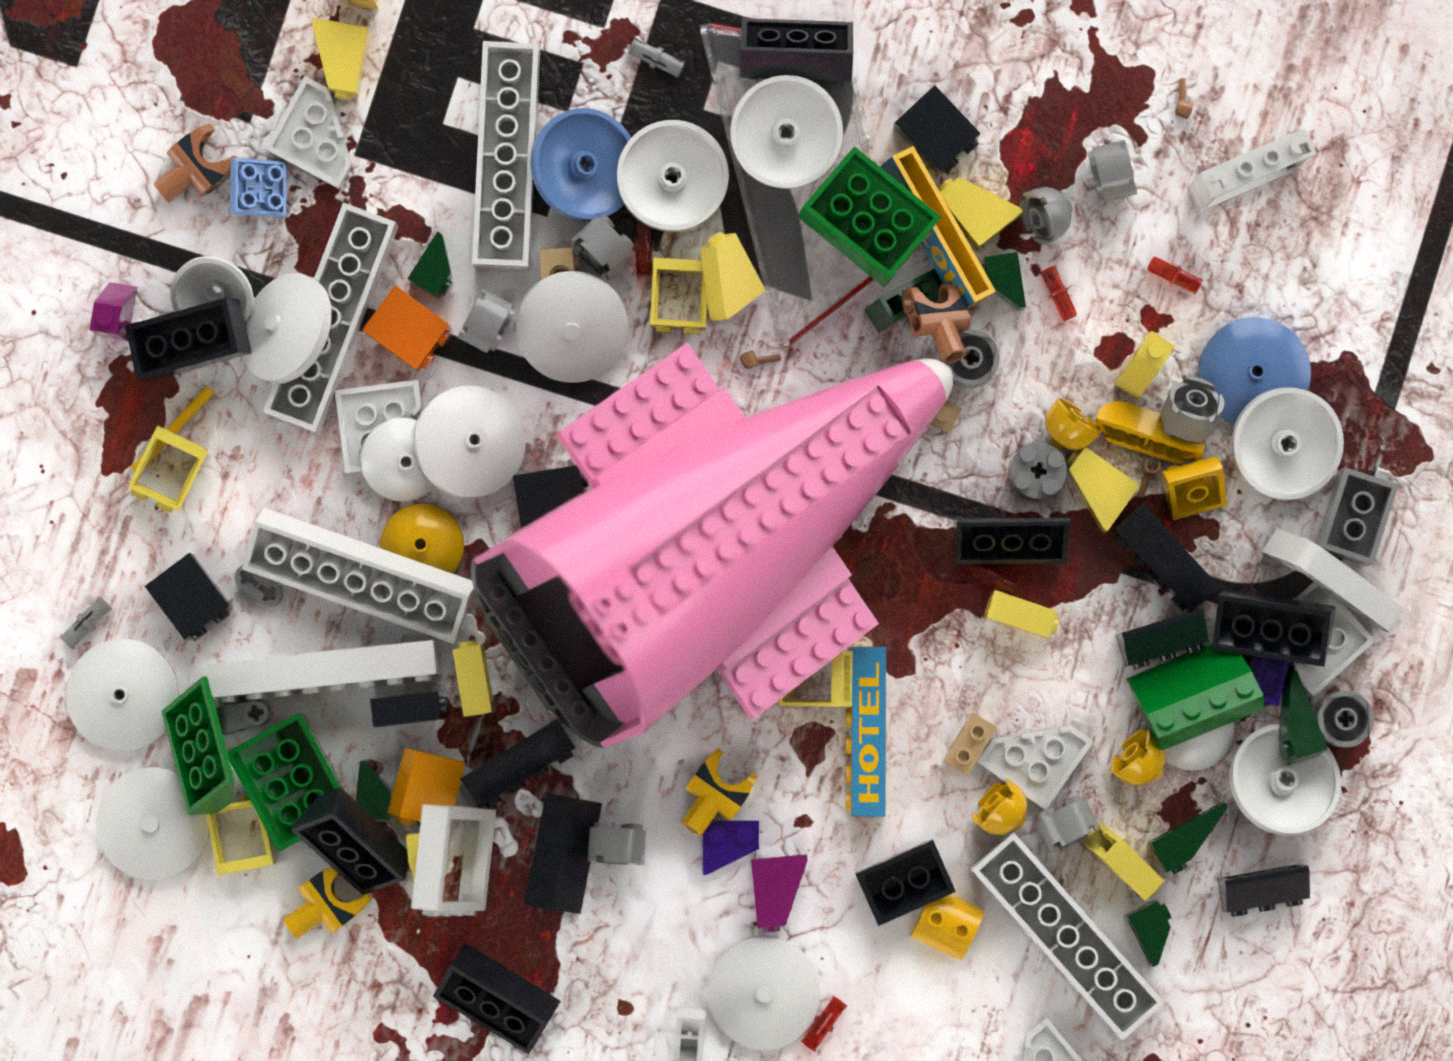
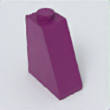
(113, 311)
(775, 888)

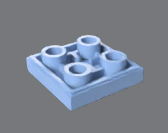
(258, 187)

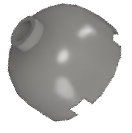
(1046, 213)

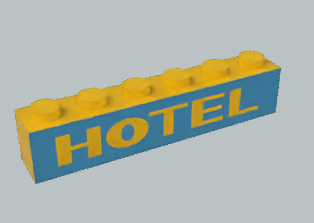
(945, 242)
(868, 734)

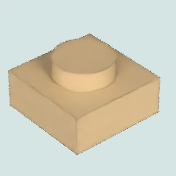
(946, 417)

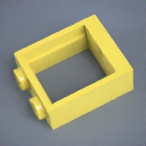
(677, 266)
(165, 502)
(473, 679)
(840, 686)
(218, 850)

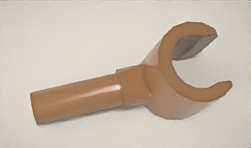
(1183, 108)
(750, 360)
(1147, 477)

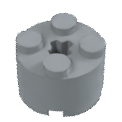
(1114, 171)
(603, 247)
(486, 320)
(987, 358)
(1192, 410)
(1050, 461)
(1355, 707)
(1066, 824)
(616, 844)

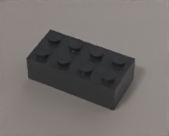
(188, 339)

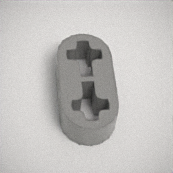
(254, 591)

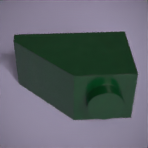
(433, 269)
(1006, 278)
(373, 792)
(1150, 929)

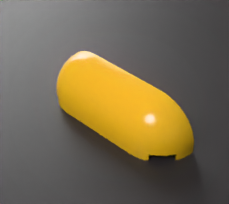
(1143, 432)

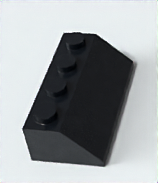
(797, 49)
(1011, 540)
(1165, 559)
(1273, 627)
(518, 763)
(352, 842)
(561, 854)
(496, 998)

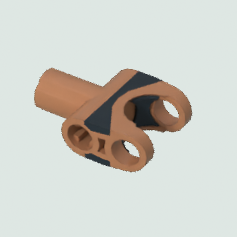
(192, 167)
(939, 319)

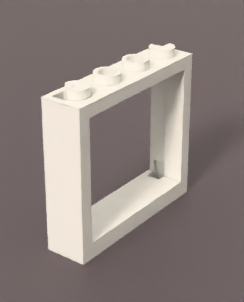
(1251, 170)
(433, 857)

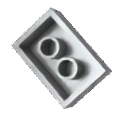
(1356, 516)

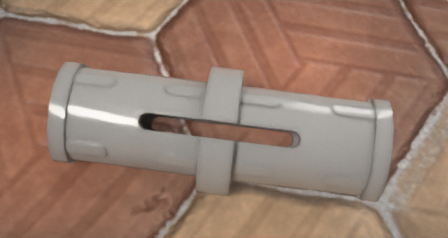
(656, 57)
(85, 622)

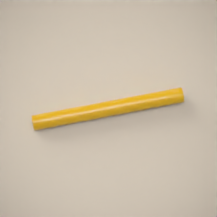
(180, 421)

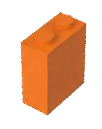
(407, 329)

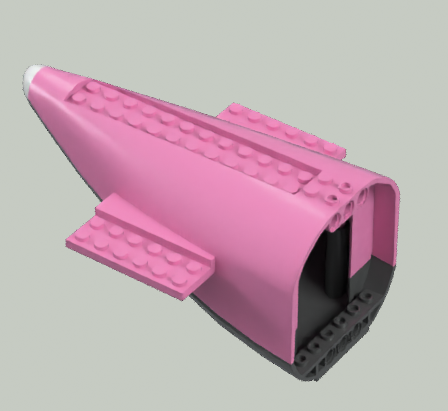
(699, 543)

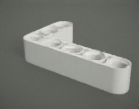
(1334, 577)

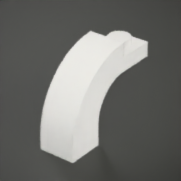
(689, 1034)

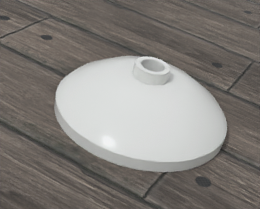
(196, 279)
(382, 461)
(1202, 750)

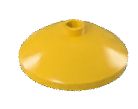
(427, 522)

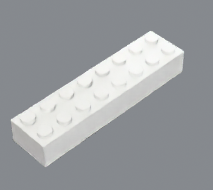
(504, 155)
(349, 276)
(358, 575)
(324, 669)
(1067, 936)

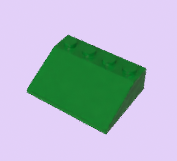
(869, 216)
(1195, 695)
(199, 750)
(283, 775)

